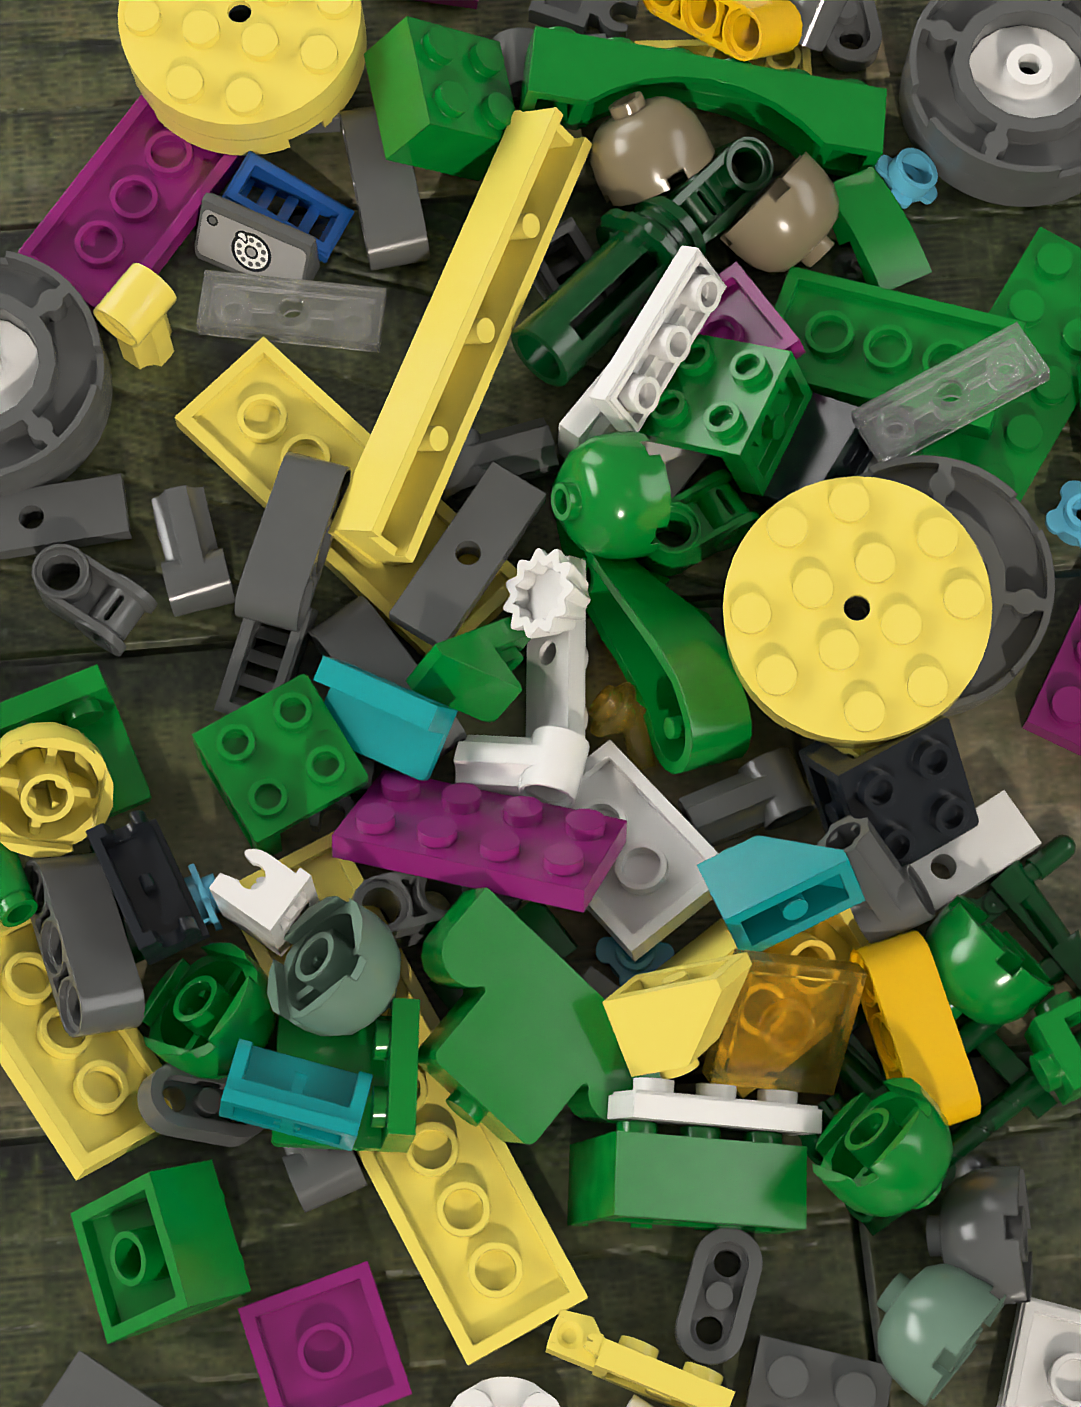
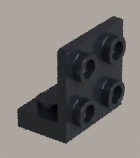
(905, 787)

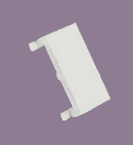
(270, 904)

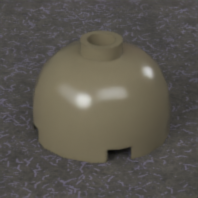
(645, 147)
(787, 220)

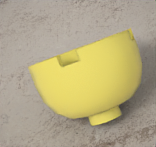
(50, 789)

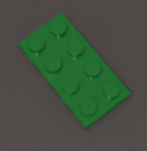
(875, 338)

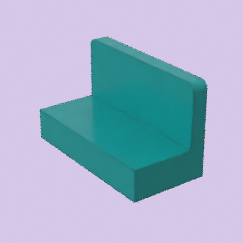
(385, 718)

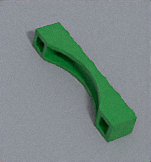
(826, 117)

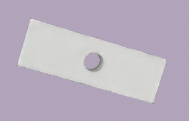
(658, 340)
(558, 676)
(979, 853)
(714, 1107)

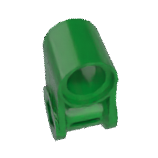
(708, 520)

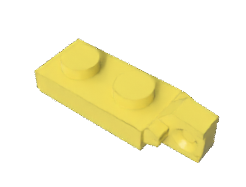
(635, 1365)

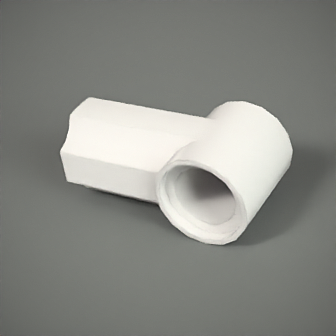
(538, 767)

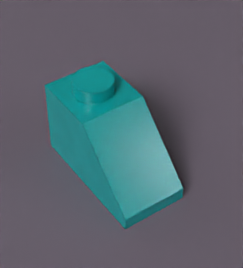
(778, 888)

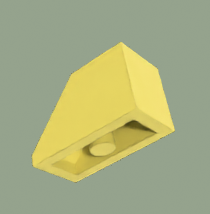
(675, 1013)

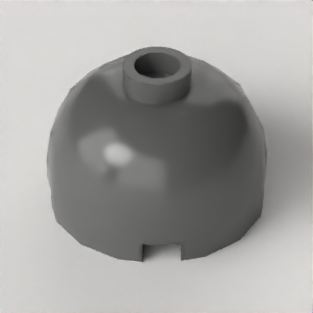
(986, 1230)

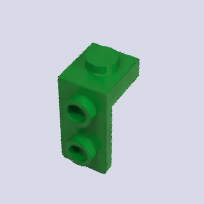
(1054, 1047)

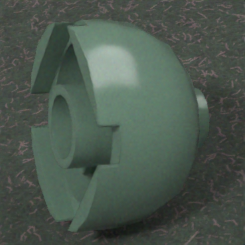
(337, 970)
(932, 1326)

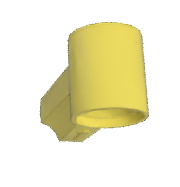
(138, 316)

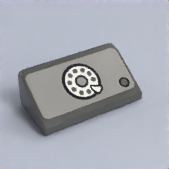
(252, 242)

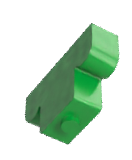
(522, 1031)

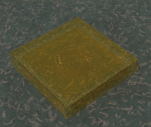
(788, 1024)

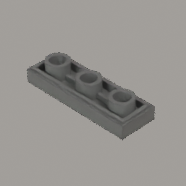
(72, 514)
(486, 527)

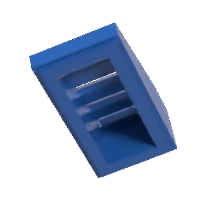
(275, 181)

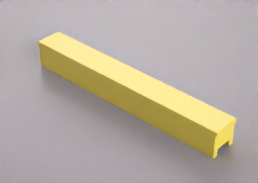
(460, 339)

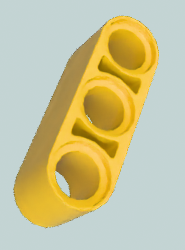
(735, 27)
(915, 1023)

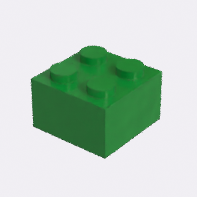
(439, 97)

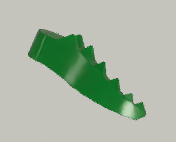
(673, 660)

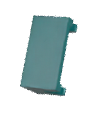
(295, 1096)

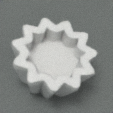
(546, 595)

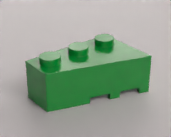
(688, 1180)

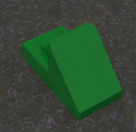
(473, 670)

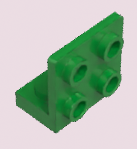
(733, 405)
(86, 705)
(278, 761)
(384, 1049)

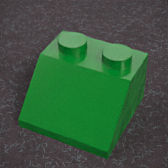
(160, 1250)

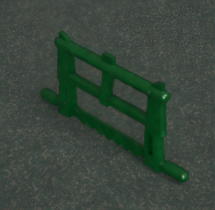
(1028, 908)

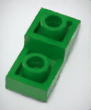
(878, 231)

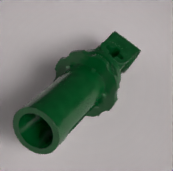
(638, 251)

